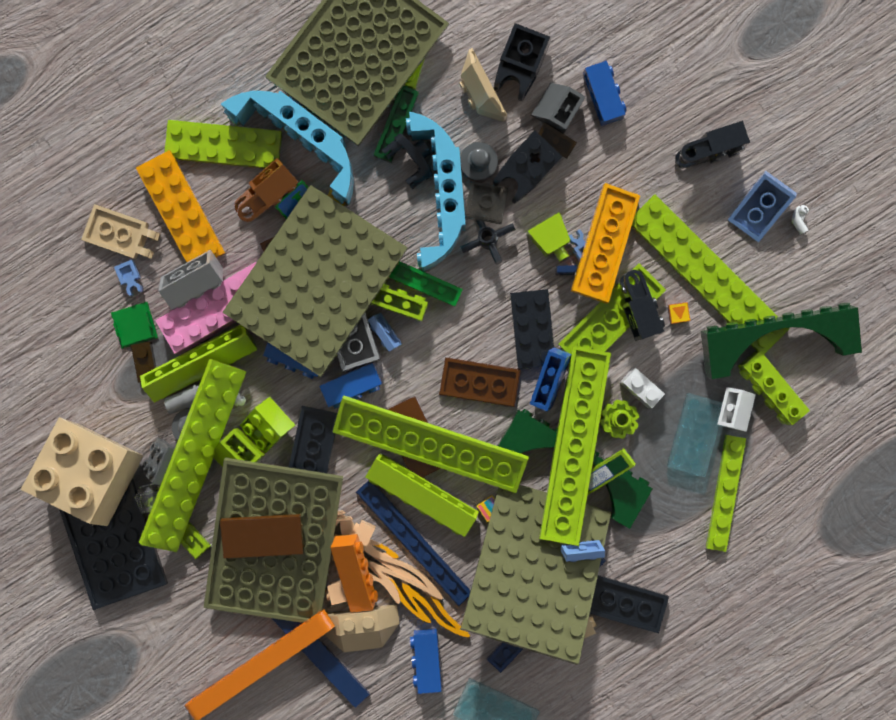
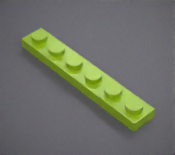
(725, 493)

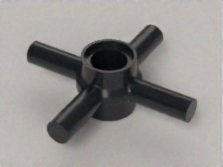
(490, 244)

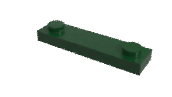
(396, 121)

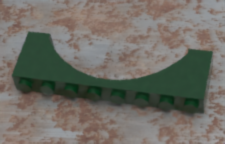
(726, 344)
(625, 491)

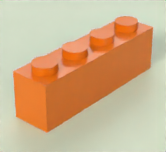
(354, 573)

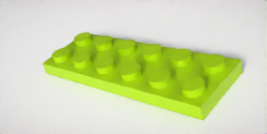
(222, 144)
(607, 321)

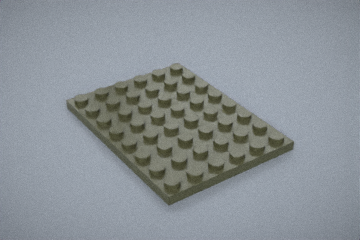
(356, 59)
(315, 280)
(280, 584)
(525, 586)

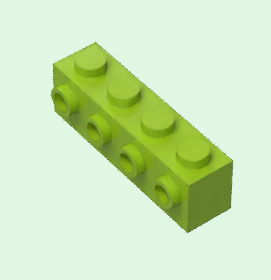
(401, 303)
(773, 388)

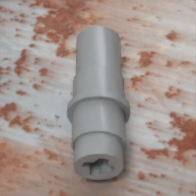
(181, 400)

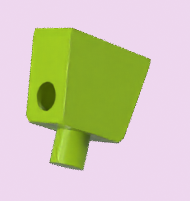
(551, 237)

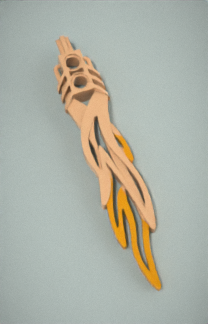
(394, 567)

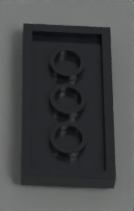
(531, 327)
(313, 440)
(629, 604)

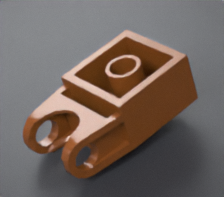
(265, 190)

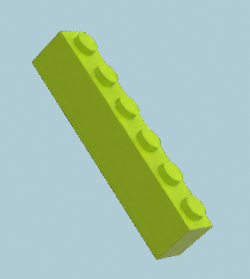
(192, 364)
(422, 495)

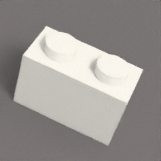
(642, 388)
(736, 409)

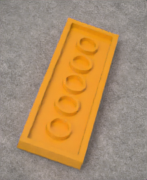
(179, 207)
(605, 243)

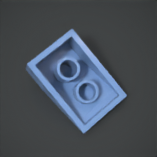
(762, 206)

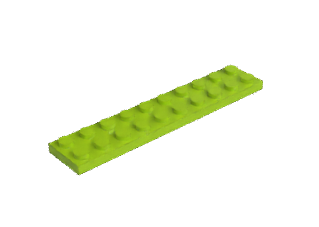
(702, 268)
(430, 444)
(575, 446)
(192, 456)

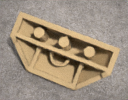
(480, 90)
(363, 629)

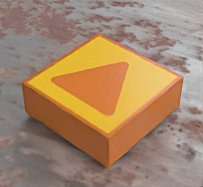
(678, 313)

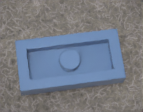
(385, 332)
(585, 550)

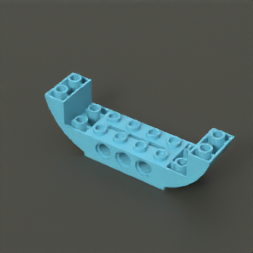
(279, 110)
(446, 158)

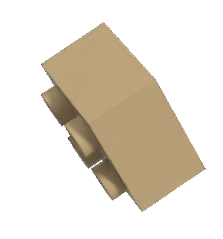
(82, 472)

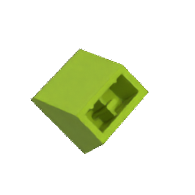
(267, 425)
(237, 446)

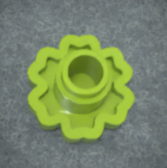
(619, 419)

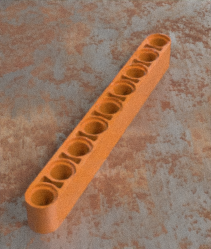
(259, 665)

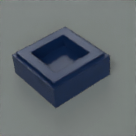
(565, 270)

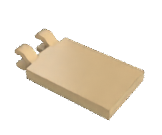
(118, 232)

